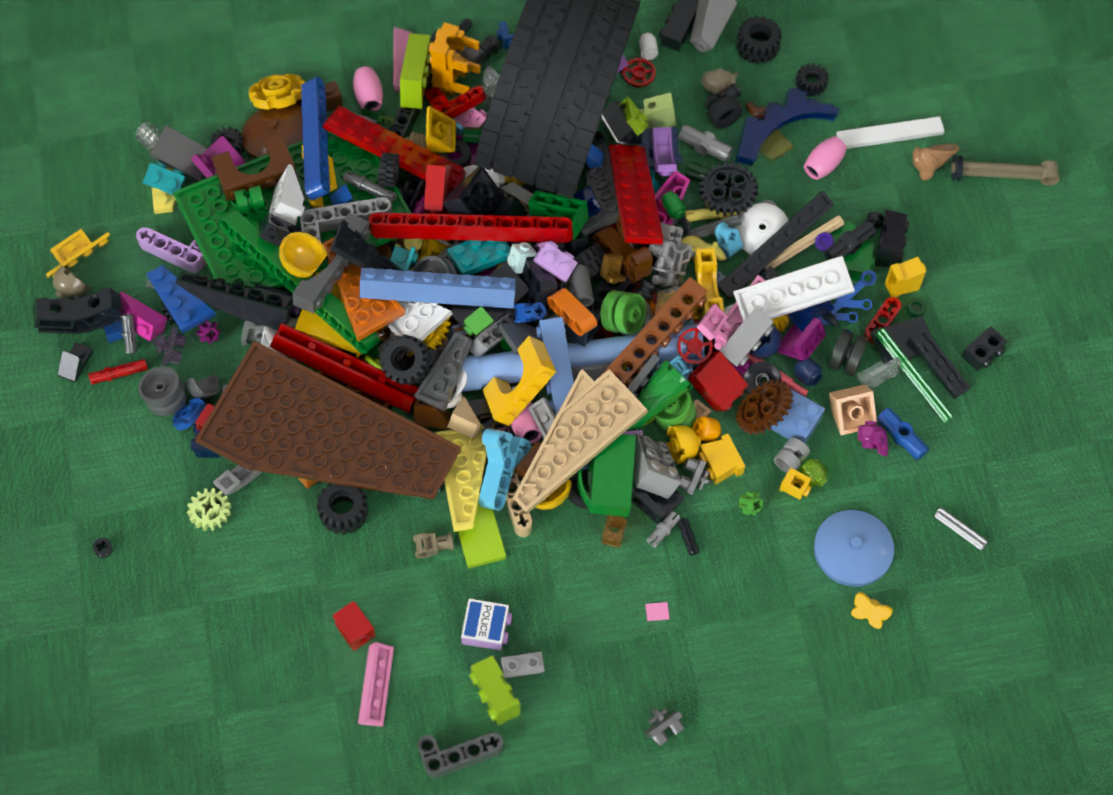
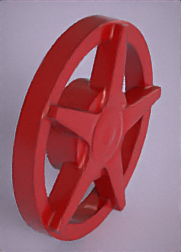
(639, 72)
(694, 346)

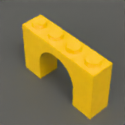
(537, 371)

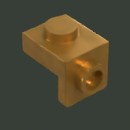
(611, 268)

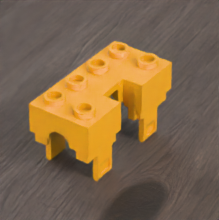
(447, 63)

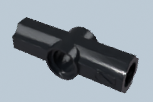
(850, 241)

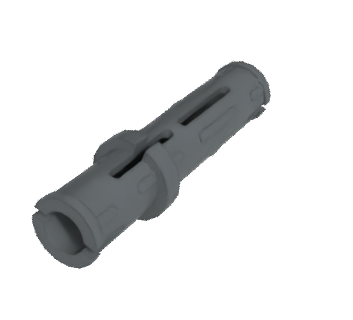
(363, 183)

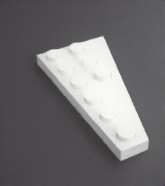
(419, 319)

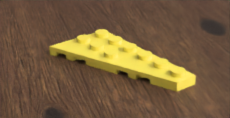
(465, 478)

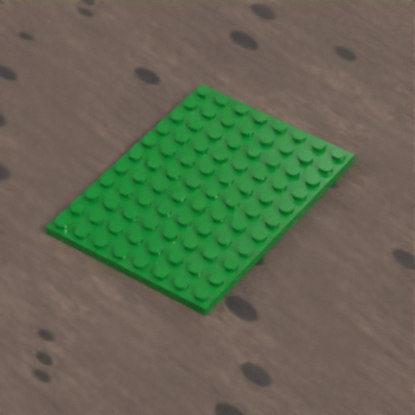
(206, 203)

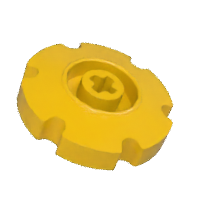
(276, 91)

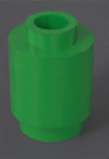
(673, 205)

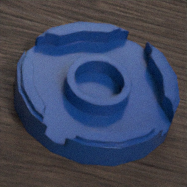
(188, 414)

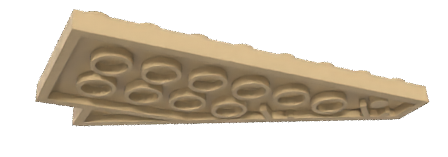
(585, 425)

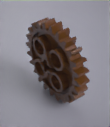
(764, 407)

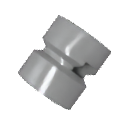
(791, 455)

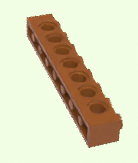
(688, 291)

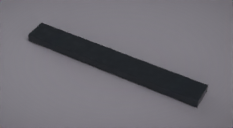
(775, 244)

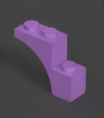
(663, 152)

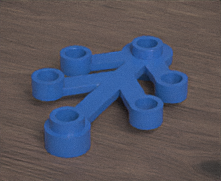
(844, 301)

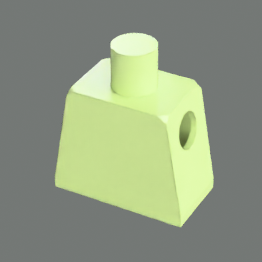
(660, 111)

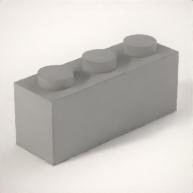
(747, 337)

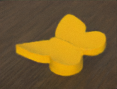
(870, 610)

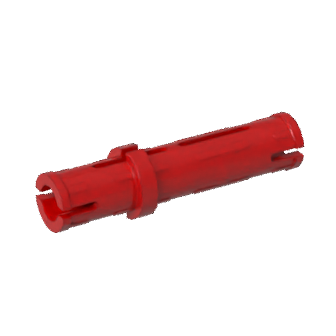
(119, 371)

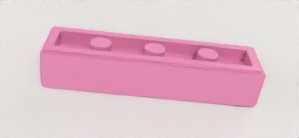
(400, 44)
(376, 684)

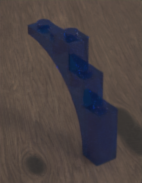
(794, 108)

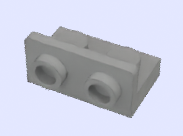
(522, 665)

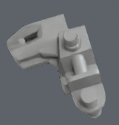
(670, 256)

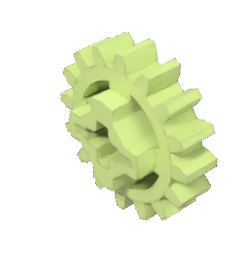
(214, 515)

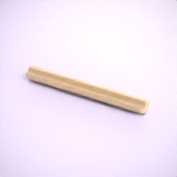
(805, 242)

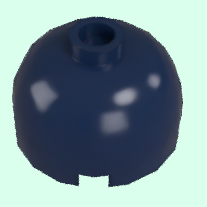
(769, 345)

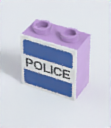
(486, 624)

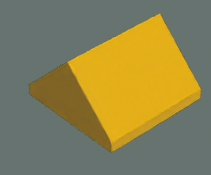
(440, 132)

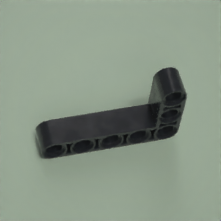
(540, 281)

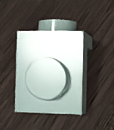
(518, 255)

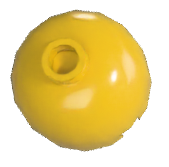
(683, 443)

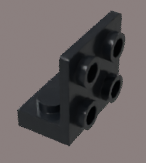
(653, 505)

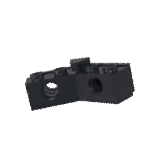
(78, 314)

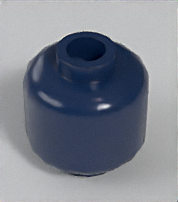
(808, 372)

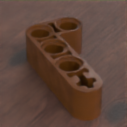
(635, 263)

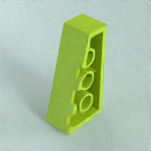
(415, 71)

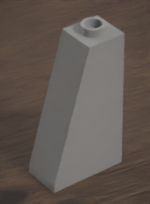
(710, 22)

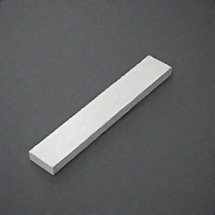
(891, 132)

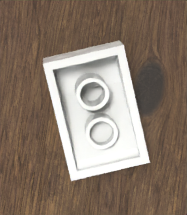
(287, 197)

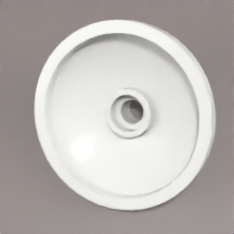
(758, 215)

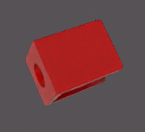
(354, 626)

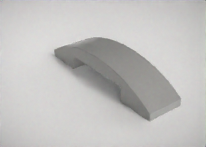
(235, 479)

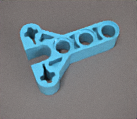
(503, 456)

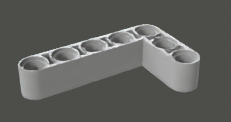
(337, 213)

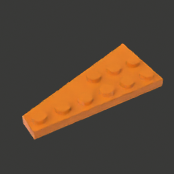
(364, 313)

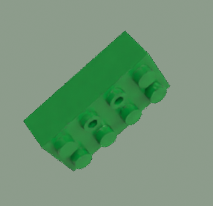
(610, 478)

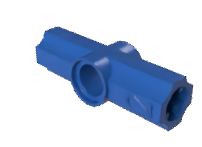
(894, 425)

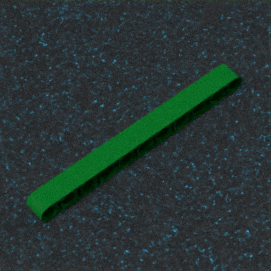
(267, 255)

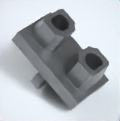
(696, 467)
(672, 721)

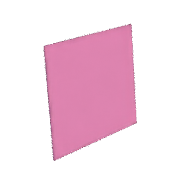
(657, 611)

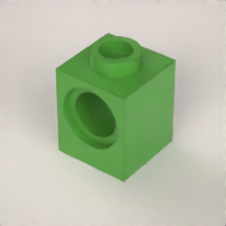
(477, 322)

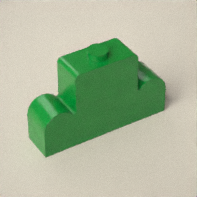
(861, 260)

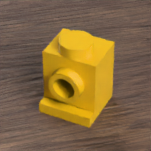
(795, 479)

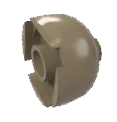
(68, 284)

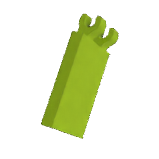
(483, 542)

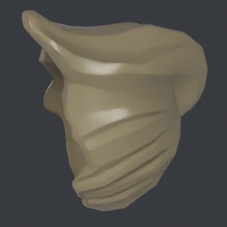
(718, 80)

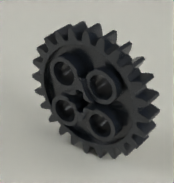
(745, 191)

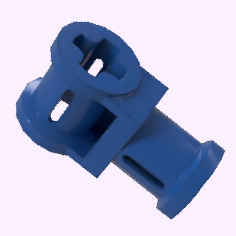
(527, 312)

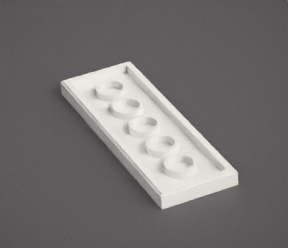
(796, 289)

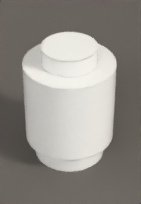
(648, 46)

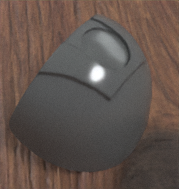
(204, 388)

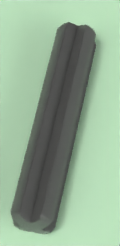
(708, 229)

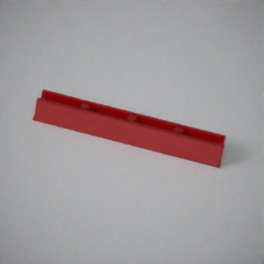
(343, 367)

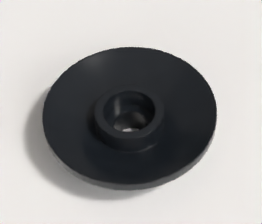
(757, 371)

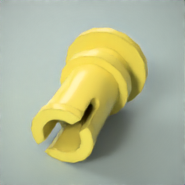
(408, 243)

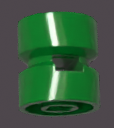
(249, 199)

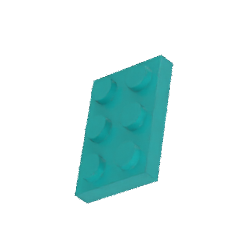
(477, 256)

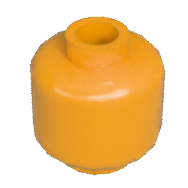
(707, 428)

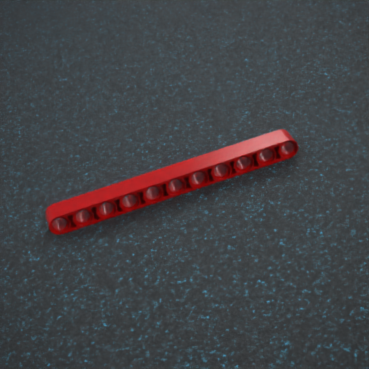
(471, 227)

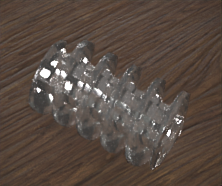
(147, 134)

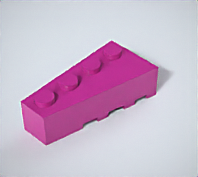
(678, 184)

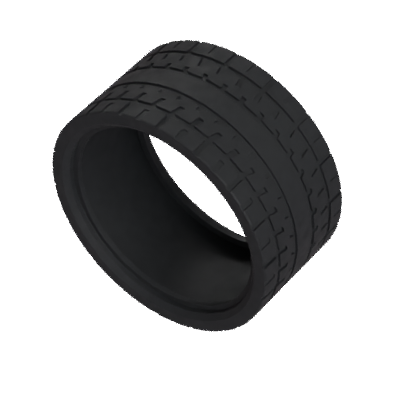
(554, 90)

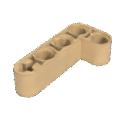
(516, 515)

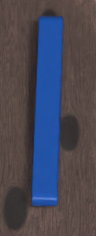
(315, 139)

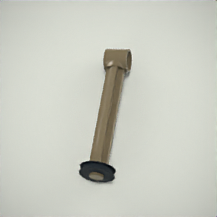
(1045, 172)

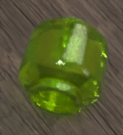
(816, 471)

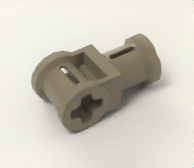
(431, 544)

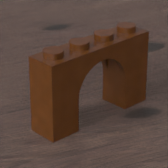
(234, 180)

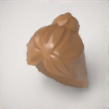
(932, 158)

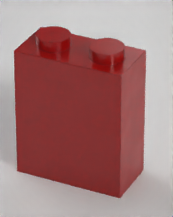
(437, 186)
(718, 382)

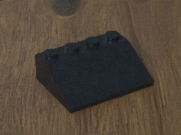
(474, 195)

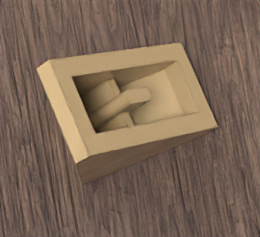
(464, 419)

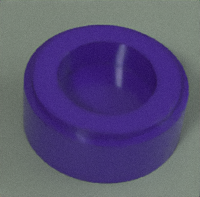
(824, 241)

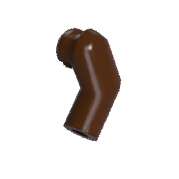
(755, 111)

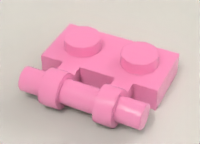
(712, 323)

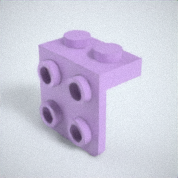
(554, 261)

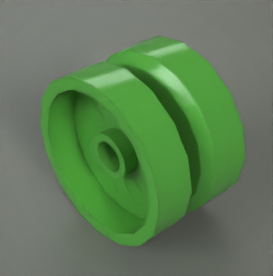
(623, 312)
(678, 413)

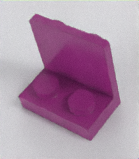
(205, 163)
(802, 344)

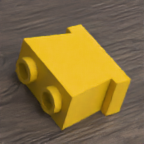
(905, 277)
(721, 459)

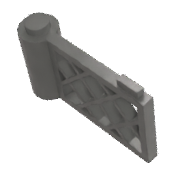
(579, 287)

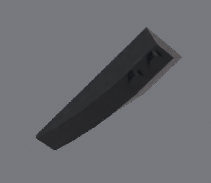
(254, 304)

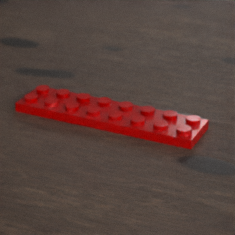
(379, 140)
(635, 194)

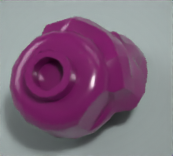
(873, 437)

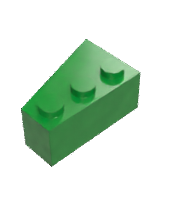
(552, 205)

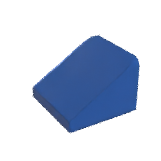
(595, 157)
(341, 196)
(114, 331)

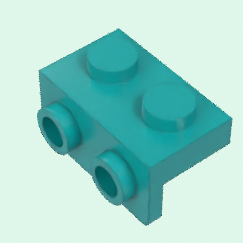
(164, 179)

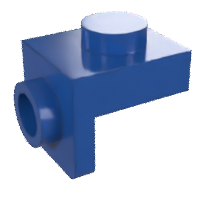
(503, 35)

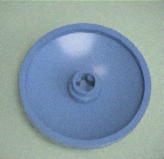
(853, 548)

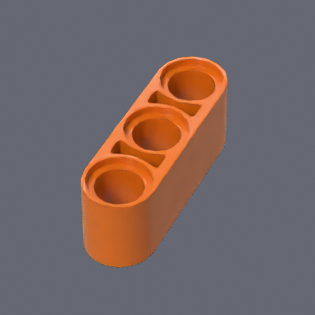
(572, 311)

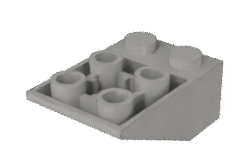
(654, 467)

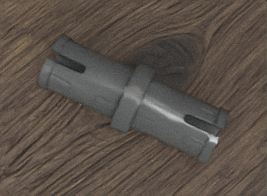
(129, 333)

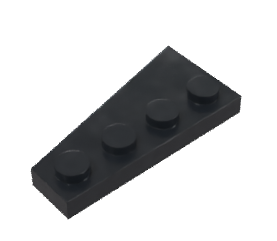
(354, 249)

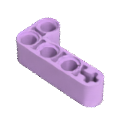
(151, 241)

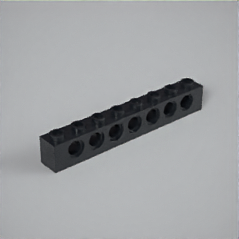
(599, 294)

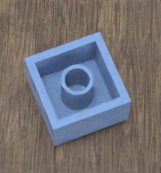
(801, 419)

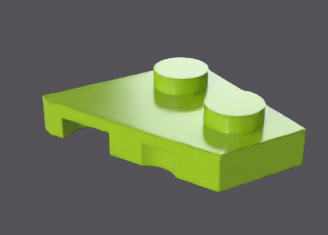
(637, 120)

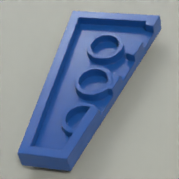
(184, 307)

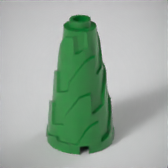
(661, 391)

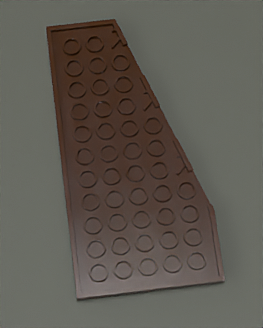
(311, 428)

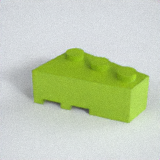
(494, 691)

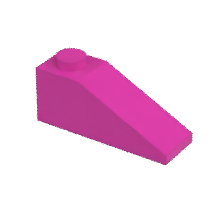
(146, 320)

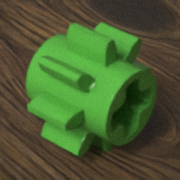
(750, 503)

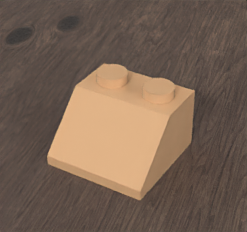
(852, 408)

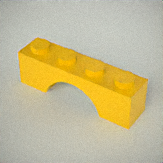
(706, 275)

